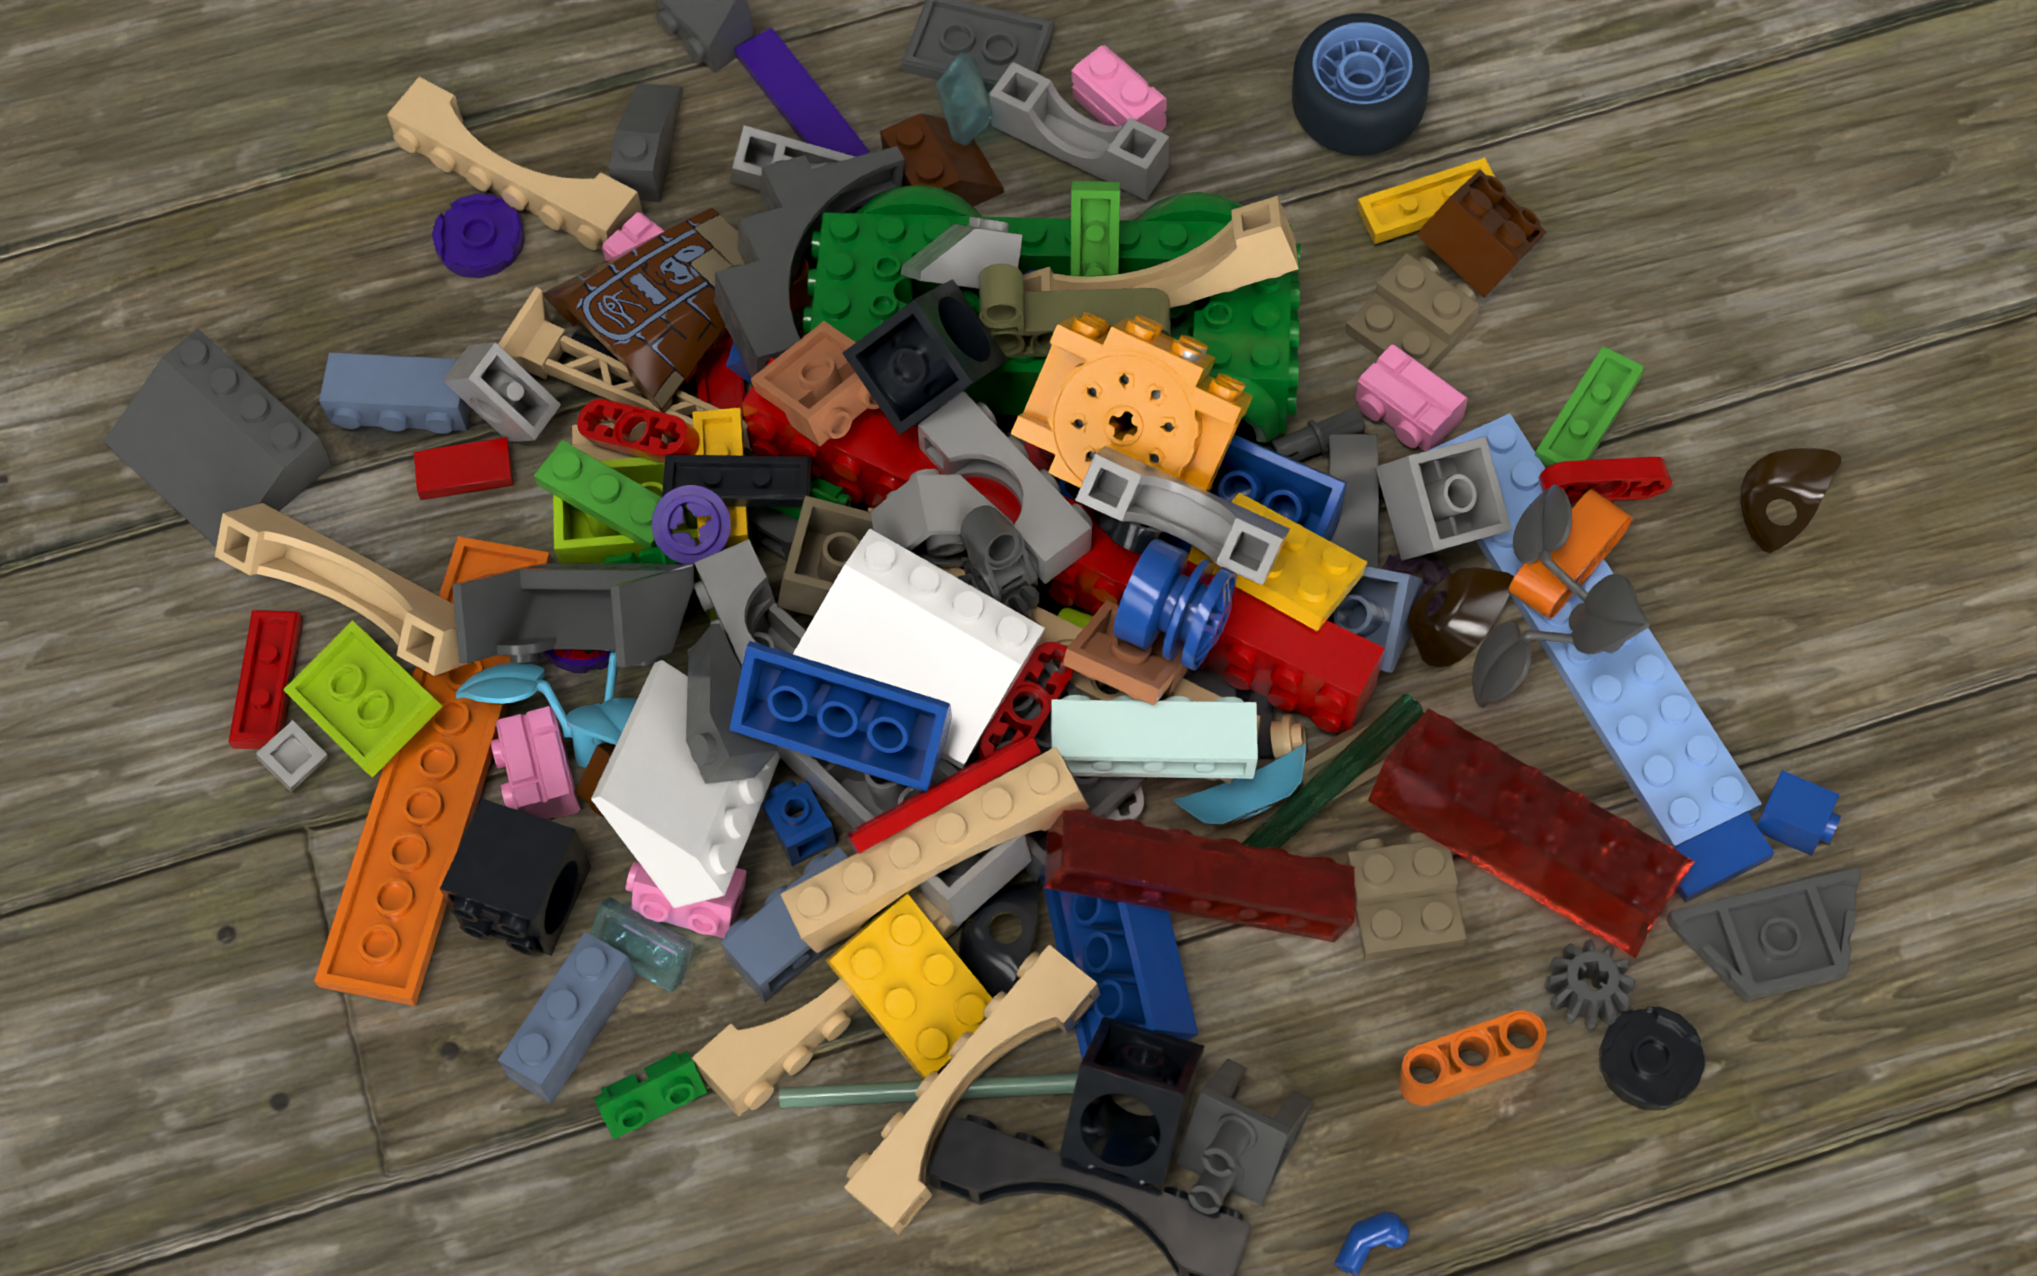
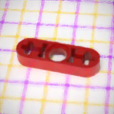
(625, 419)
(1612, 478)
(1032, 671)

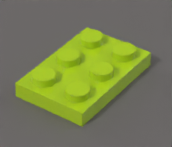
(362, 698)

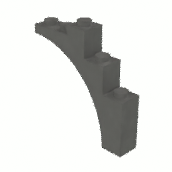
(774, 243)

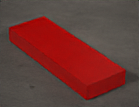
(265, 672)

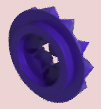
(670, 514)

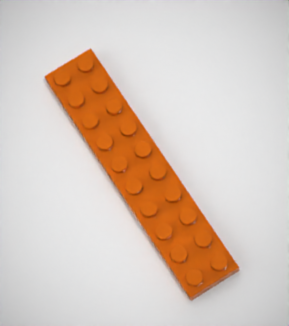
(418, 820)

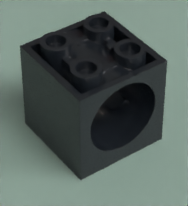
(925, 356)
(515, 878)
(1144, 1066)

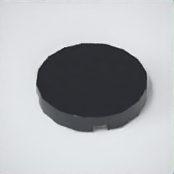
(1651, 1058)

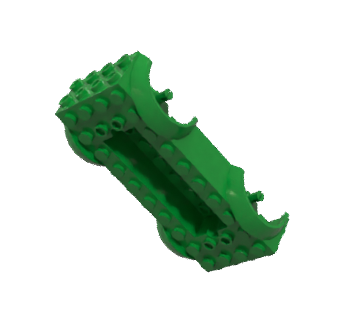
(1246, 329)

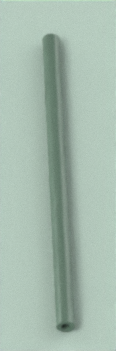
(905, 1090)

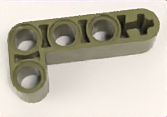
(1026, 320)

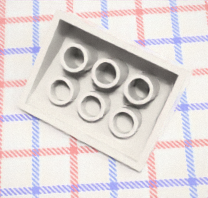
(924, 633)
(662, 809)

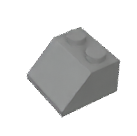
(965, 252)
(928, 516)

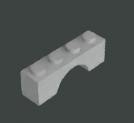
(1036, 113)
(966, 442)
(1151, 497)
(736, 591)

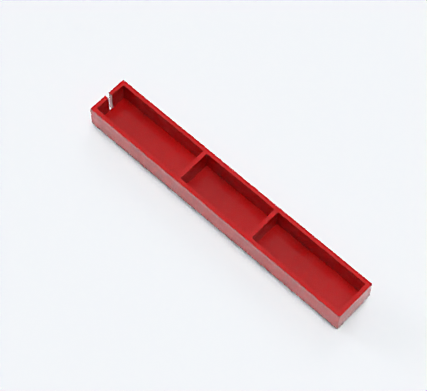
(1261, 649)

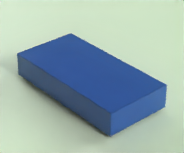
(1723, 855)

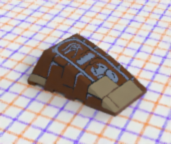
(656, 302)

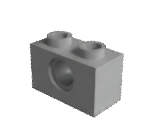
(501, 392)

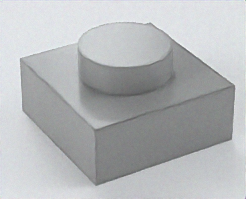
(291, 756)

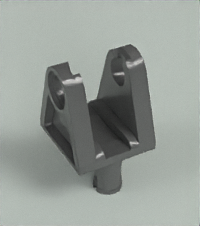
(1235, 1144)

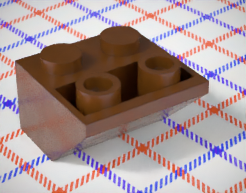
(1482, 232)

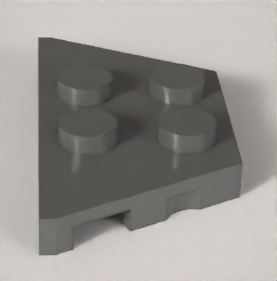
(1776, 935)

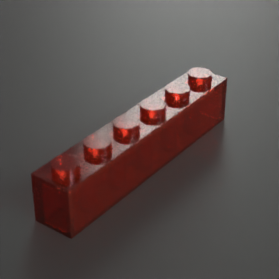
(1199, 876)

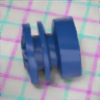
(1180, 606)

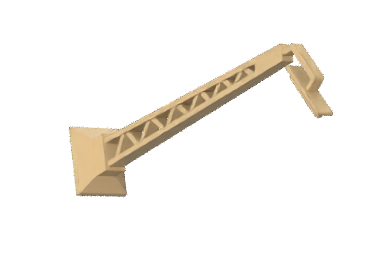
(539, 345)

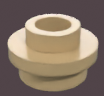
(1286, 735)

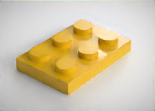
(1307, 575)
(911, 984)

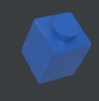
(1799, 813)

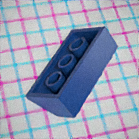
(1281, 485)
(840, 716)
(1130, 958)

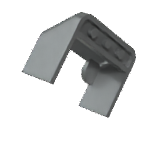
(574, 607)

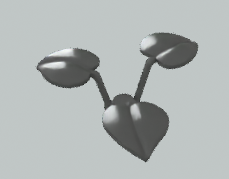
(1598, 625)

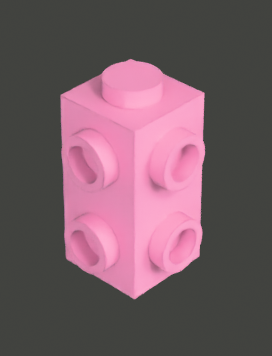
(704, 917)

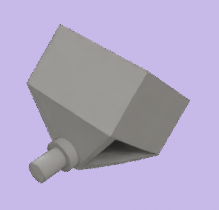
(1443, 498)

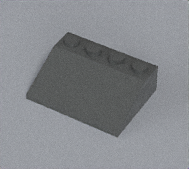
(214, 438)

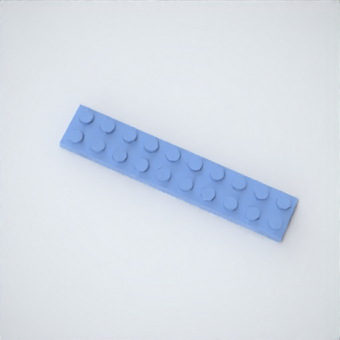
(1627, 695)

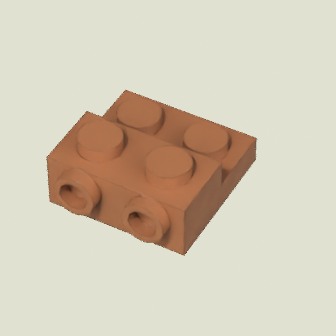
(816, 385)
(1120, 664)

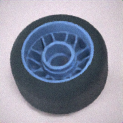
(1360, 84)

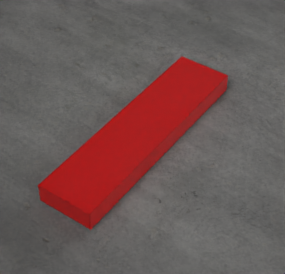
(942, 793)

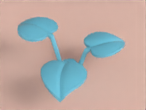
(586, 724)

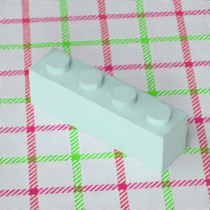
(1156, 740)

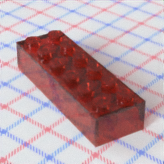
(1531, 831)

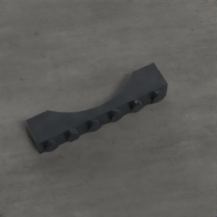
(991, 1165)

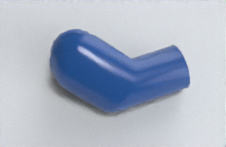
(1367, 1234)

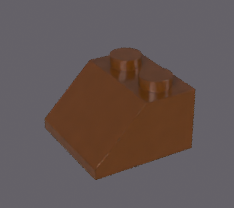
(939, 161)

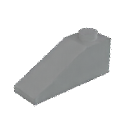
(764, 148)

